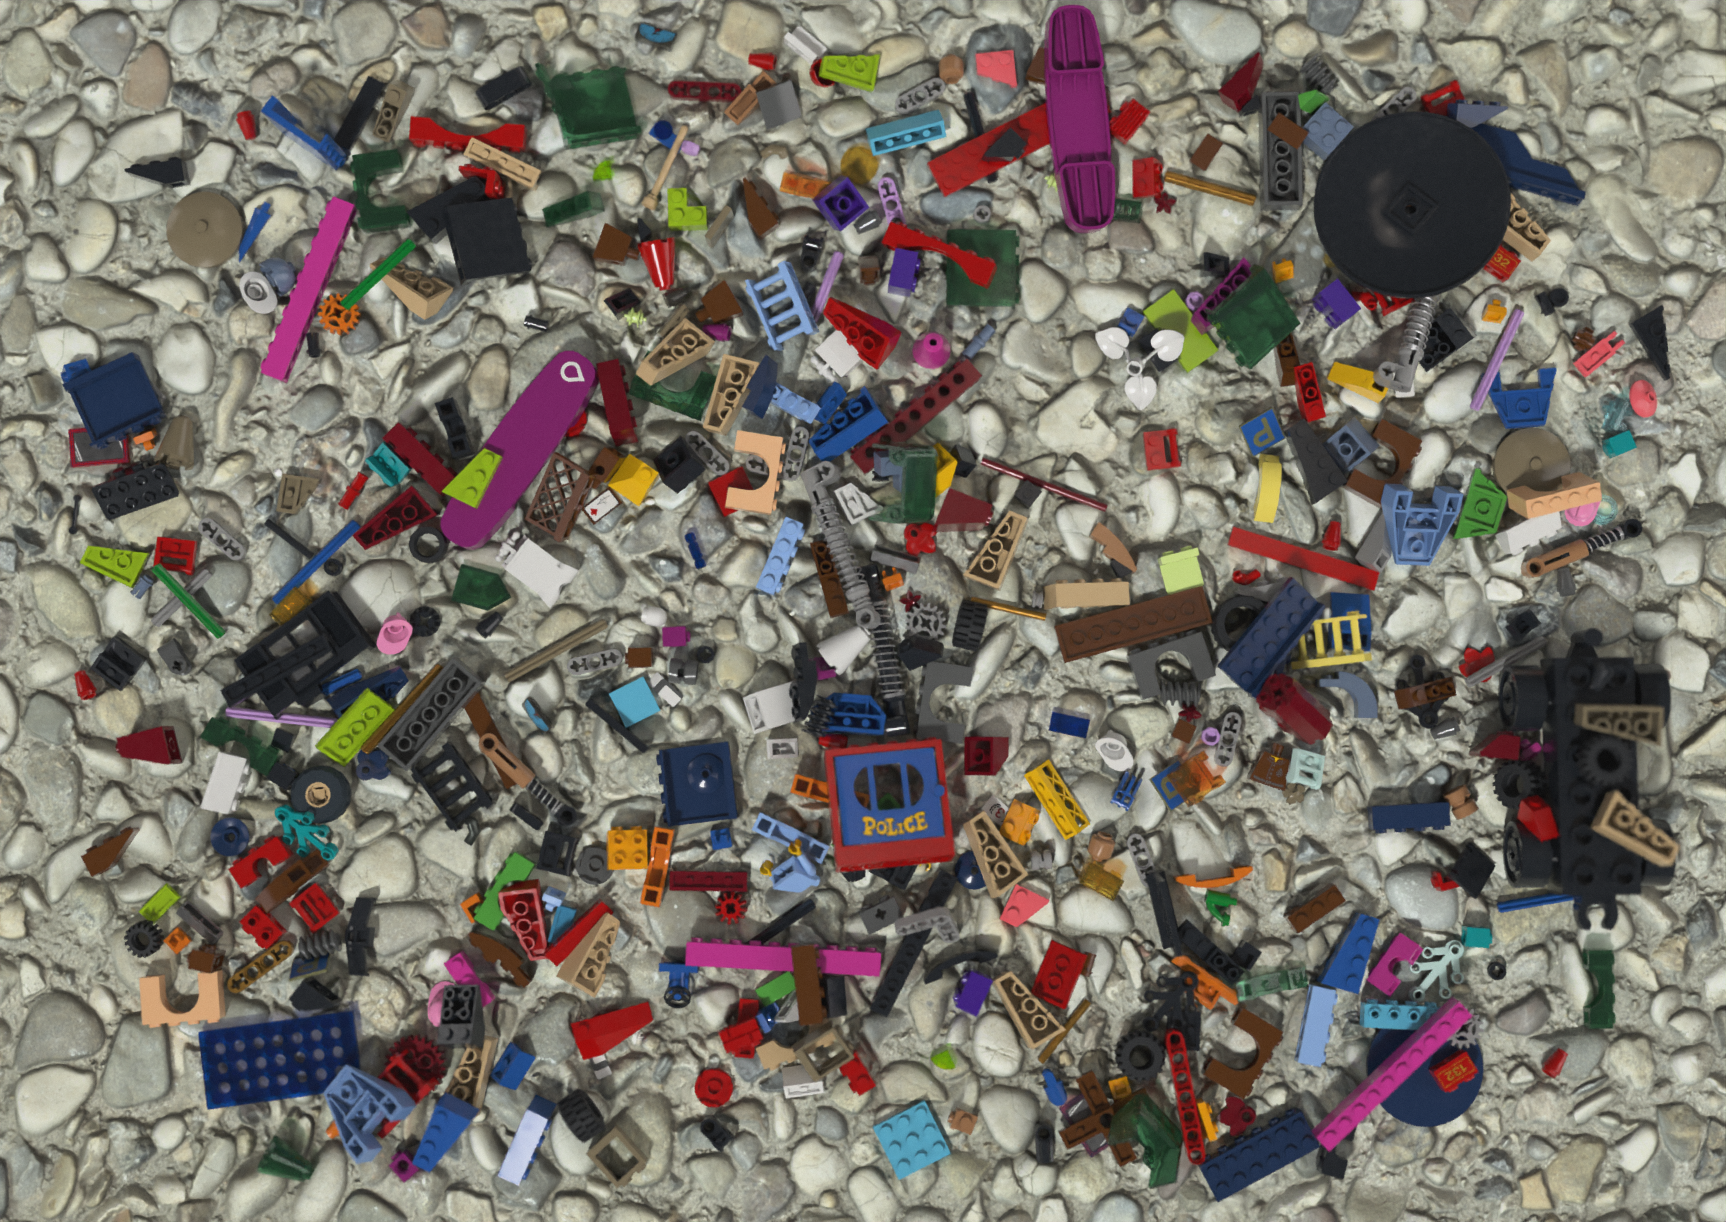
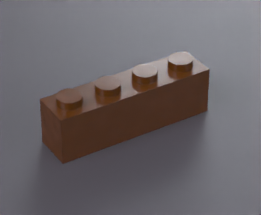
(807, 984)

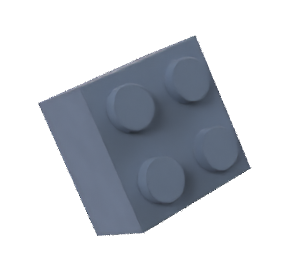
(1326, 131)

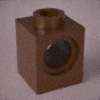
(639, 657)

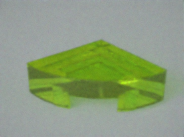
(603, 171)
(943, 1060)

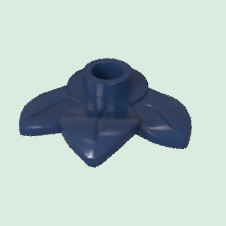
(375, 762)

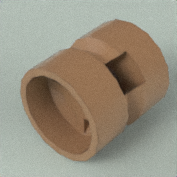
(1461, 802)

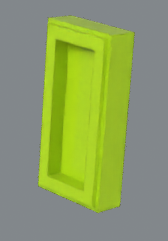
(160, 903)

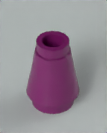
(718, 331)

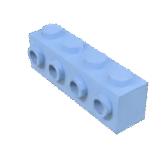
(779, 557)
(1315, 1025)

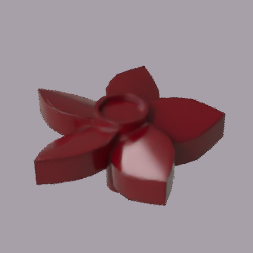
(1164, 203)
(910, 601)
(1190, 713)

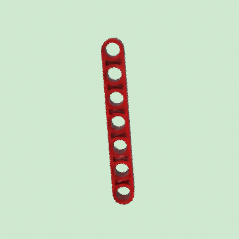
(1184, 1105)

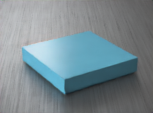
(634, 702)

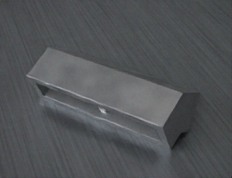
(895, 559)
(197, 924)

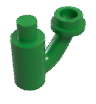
(1222, 899)

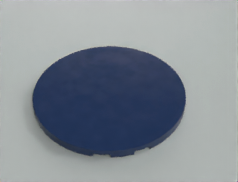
(1418, 1097)

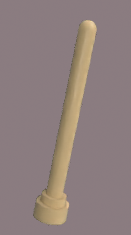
(651, 200)

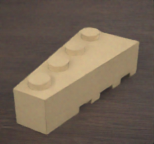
(1086, 594)
(1027, 1013)

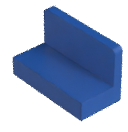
(830, 402)
(512, 1066)

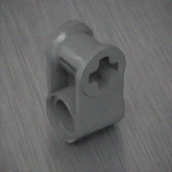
(174, 654)

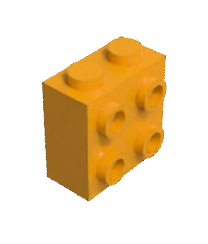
(626, 848)

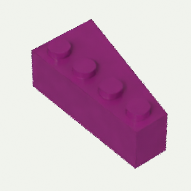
(1224, 289)

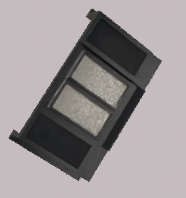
(325, 615)

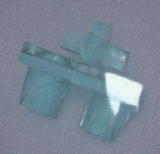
(1614, 414)

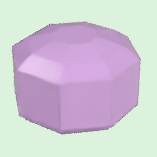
(690, 148)
(1194, 300)
(1210, 736)

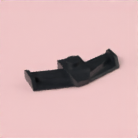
(359, 935)

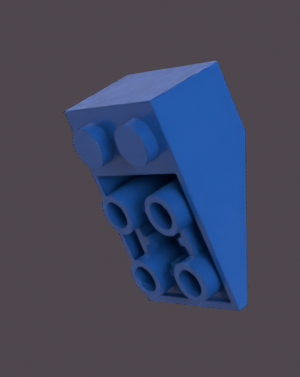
(1339, 606)

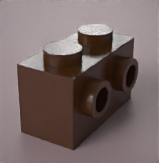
(206, 958)

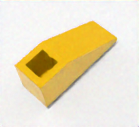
(1357, 380)

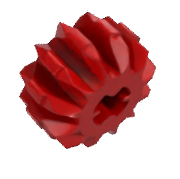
(724, 908)

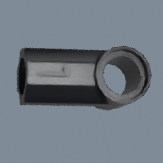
(1043, 1144)

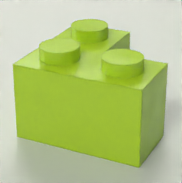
(683, 217)

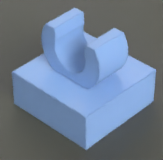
(553, 898)

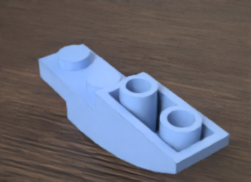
(794, 404)

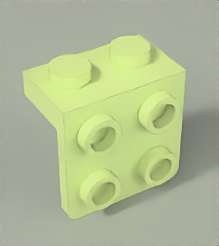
(1180, 570)

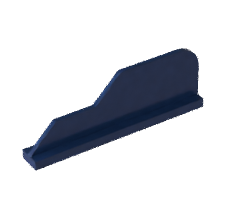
(1527, 173)

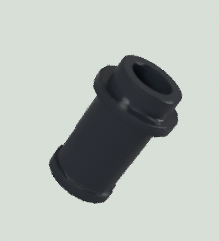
(1545, 304)
(536, 323)
(313, 345)

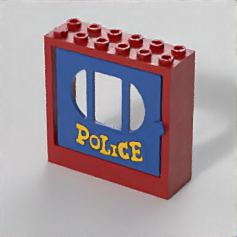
(895, 825)

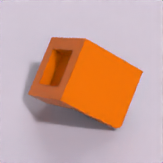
(470, 905)

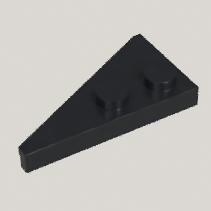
(1651, 335)

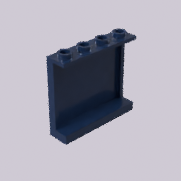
(115, 400)
(683, 802)

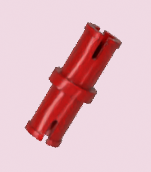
(353, 490)

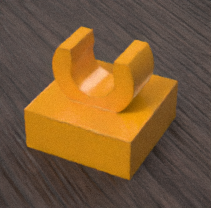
(1282, 271)
(1494, 312)

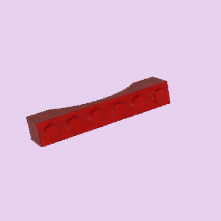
(506, 138)
(978, 269)

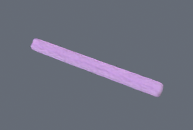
(1496, 359)
(288, 718)

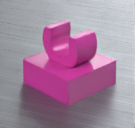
(1528, 751)

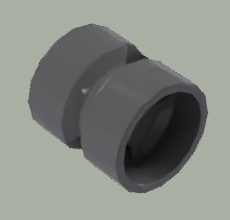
(690, 671)

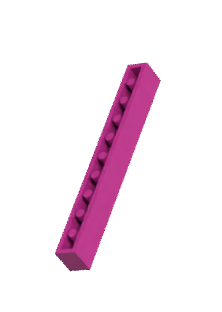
(309, 289)
(779, 957)
(1391, 1073)

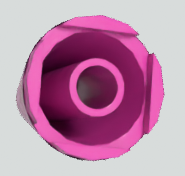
(931, 356)

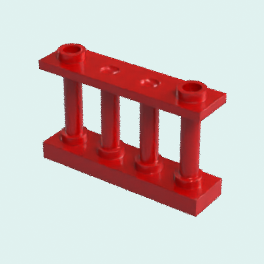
(423, 1086)

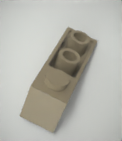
(393, 109)

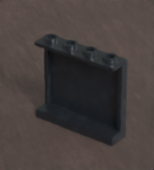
(486, 240)

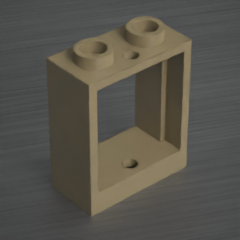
(833, 1063)
(631, 1146)

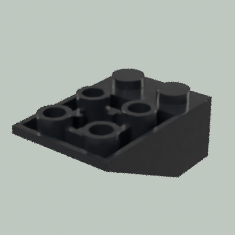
(1446, 336)
(461, 1017)

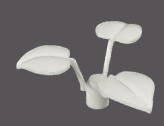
(1140, 389)

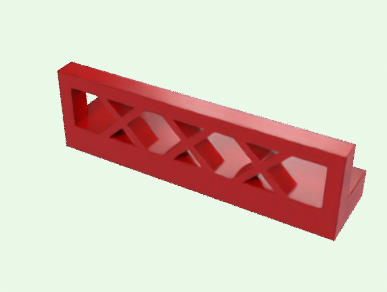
(569, 939)

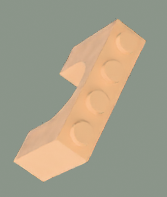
(769, 449)
(1576, 491)
(157, 1010)

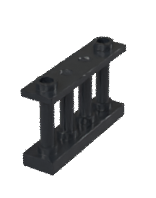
(472, 784)

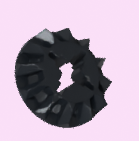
(433, 622)

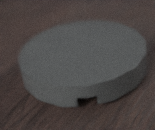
(593, 866)

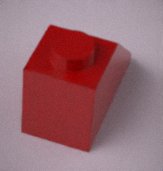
(1537, 818)

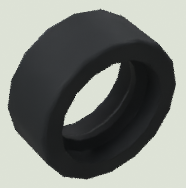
(428, 530)

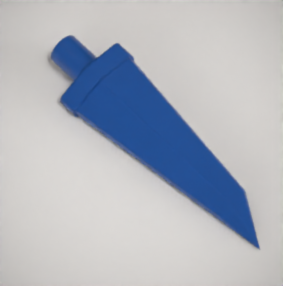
(255, 226)

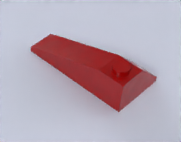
(867, 333)
(603, 1032)

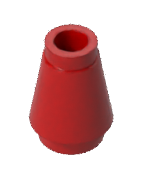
(765, 61)
(247, 124)
(1332, 537)
(84, 685)
(834, 740)
(1555, 1063)

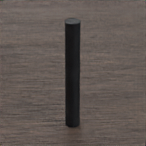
(289, 539)

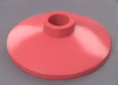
(1643, 398)

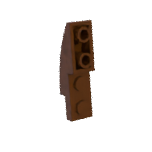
(829, 579)
(290, 880)
(494, 950)

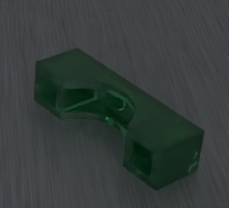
(221, 732)
(1600, 1012)

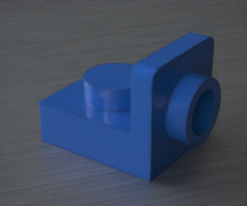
(1130, 321)
(74, 370)
(766, 1016)

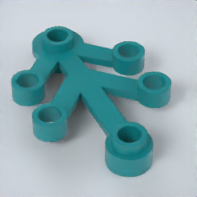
(304, 831)

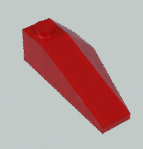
(525, 912)

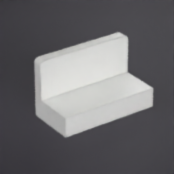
(805, 45)
(799, 1083)

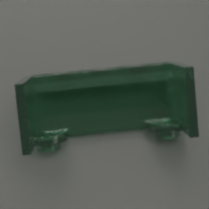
(918, 482)
(1162, 1140)

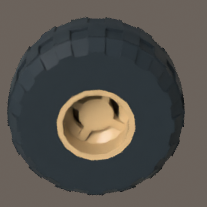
(322, 792)

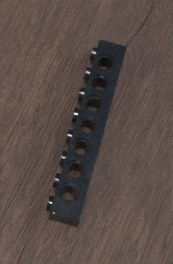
(911, 947)

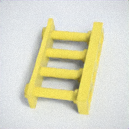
(1339, 656)

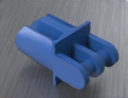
(1120, 802)
(1054, 1088)

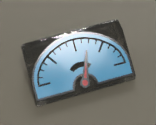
(655, 37)
(537, 715)

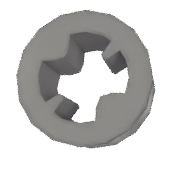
(986, 210)
(1037, 599)

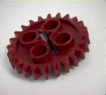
(420, 1049)

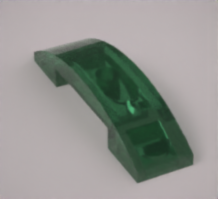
(1270, 983)

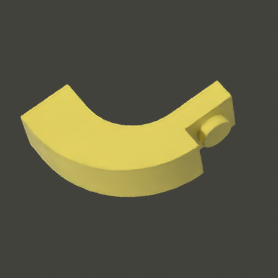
(1268, 488)

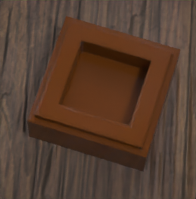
(1183, 731)

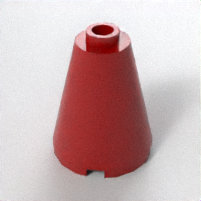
(659, 261)

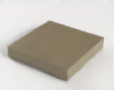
(719, 226)

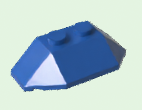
(855, 715)

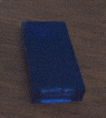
(1069, 725)

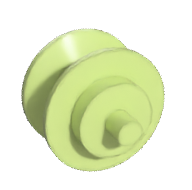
(1051, 181)
(635, 317)

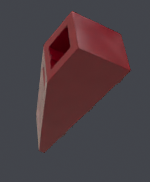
(1241, 86)

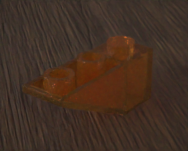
(802, 184)

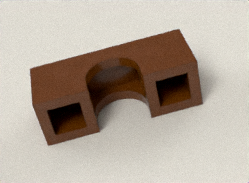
(1310, 912)

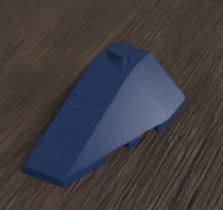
(384, 685)

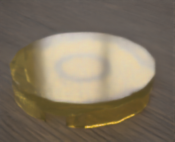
(859, 165)

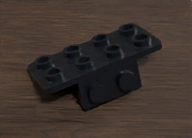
(135, 489)

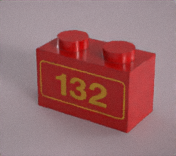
(1502, 264)
(1453, 1071)

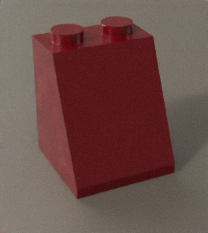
(962, 513)
(151, 745)

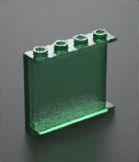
(594, 108)
(1000, 247)
(1253, 318)

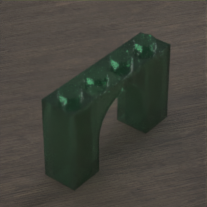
(366, 169)
(689, 403)

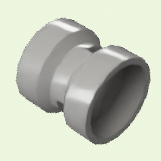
(1036, 860)

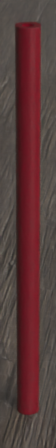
(1043, 484)

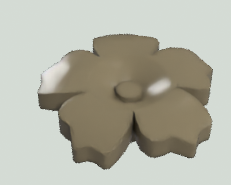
(1293, 793)

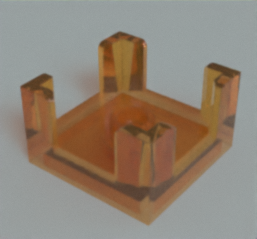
(1194, 779)

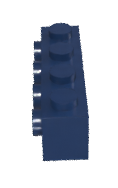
(1409, 816)

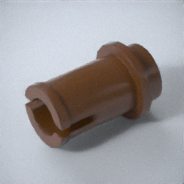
(1086, 971)

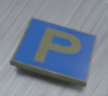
(1261, 432)
(1165, 788)
(307, 968)

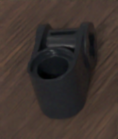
(811, 249)
(717, 1134)

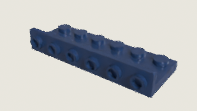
(1271, 636)
(1258, 1154)

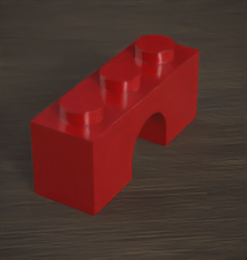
(246, 870)

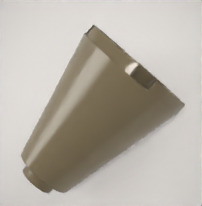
(177, 445)

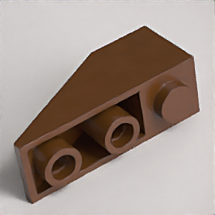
(759, 216)
(869, 270)
(1285, 359)
(1425, 693)
(108, 854)

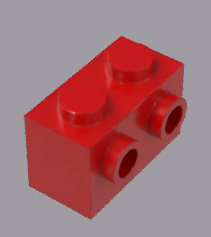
(263, 927)
(858, 1074)

